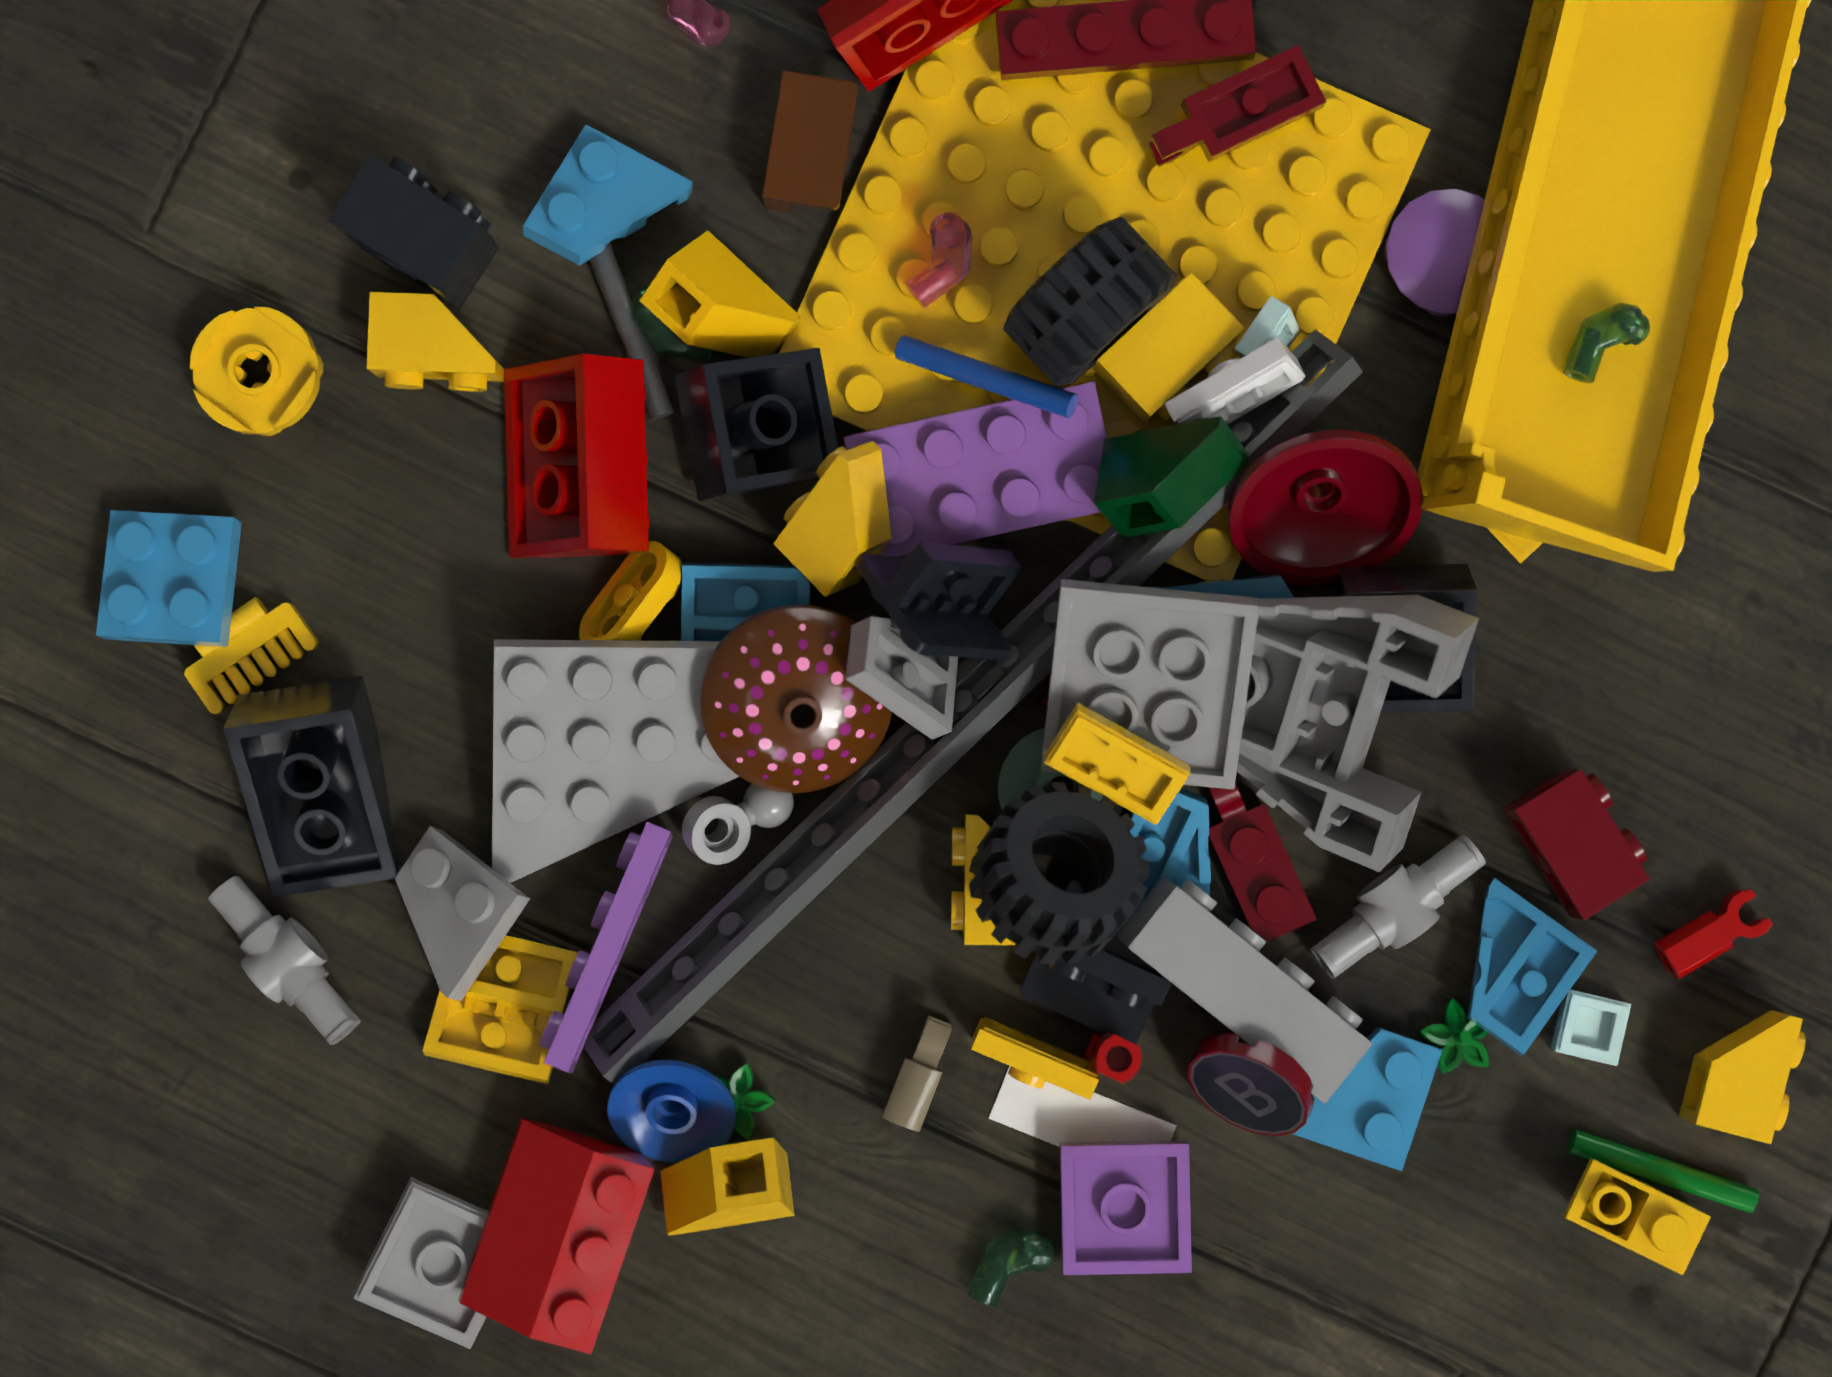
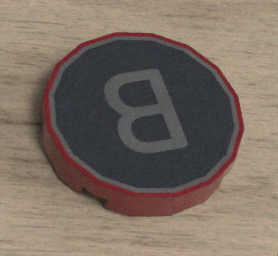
(1251, 1085)

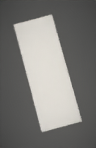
(1068, 1118)

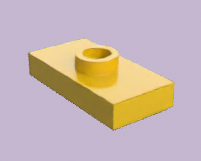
(1117, 763)
(1034, 1060)

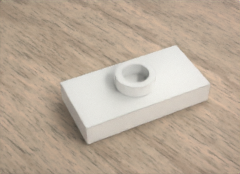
(1239, 385)

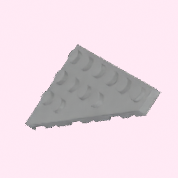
(594, 742)

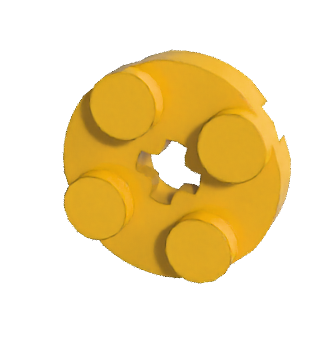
(219, 376)

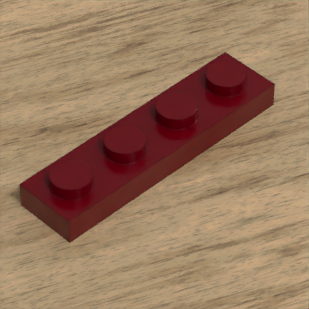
(1122, 36)

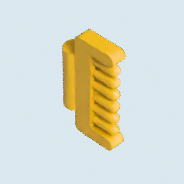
(249, 631)

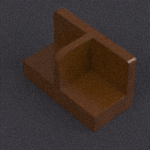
(810, 142)

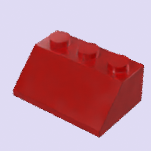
(891, 35)
(576, 457)
(556, 1234)

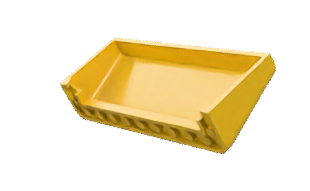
(1614, 181)

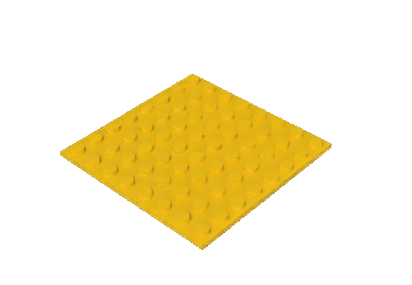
(1042, 169)

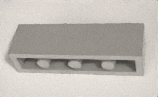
(1242, 987)

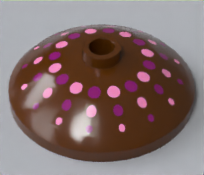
(768, 669)

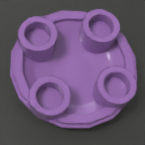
(1433, 248)

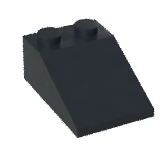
(314, 785)

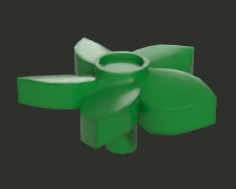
(1457, 1039)
(746, 1100)

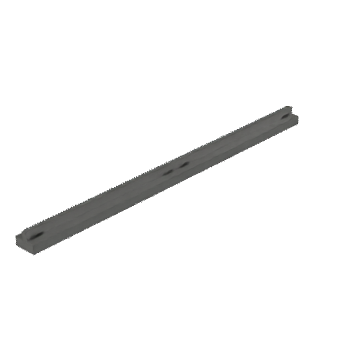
(909, 761)

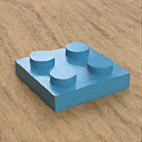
(169, 578)

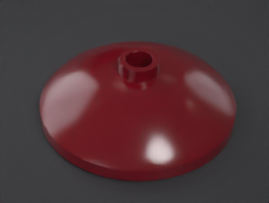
(1324, 506)

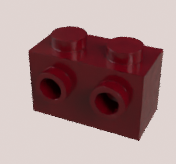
(1578, 842)

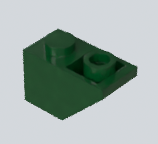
(1165, 474)

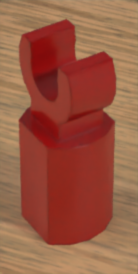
(1708, 935)
(1113, 1056)

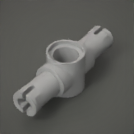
(1398, 906)
(284, 960)

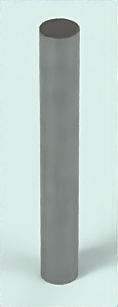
(630, 336)

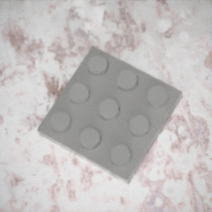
(1157, 666)

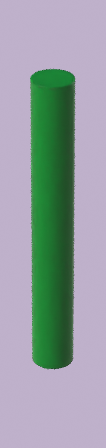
(1663, 1171)

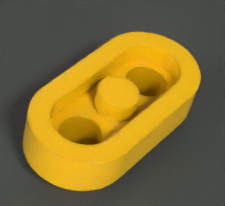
(633, 596)

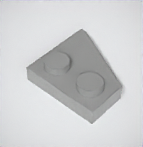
(901, 680)
(456, 909)

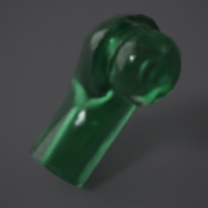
(1607, 328)
(660, 336)
(1008, 1257)

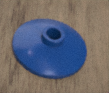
(670, 1110)

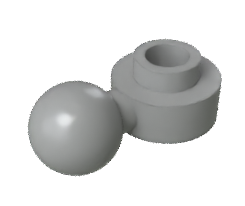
(733, 831)

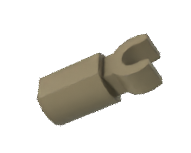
(918, 1077)

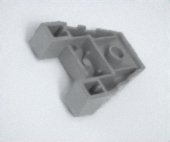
(1317, 701)

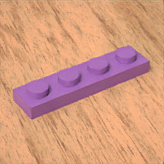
(593, 972)

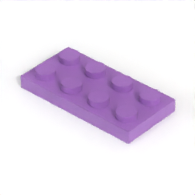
(988, 470)

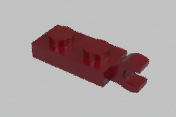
(1242, 108)
(1258, 866)

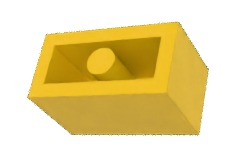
(1170, 349)

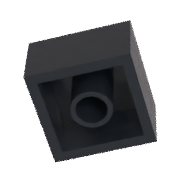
(413, 231)

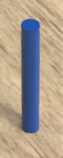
(986, 376)

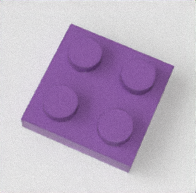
(1125, 1207)

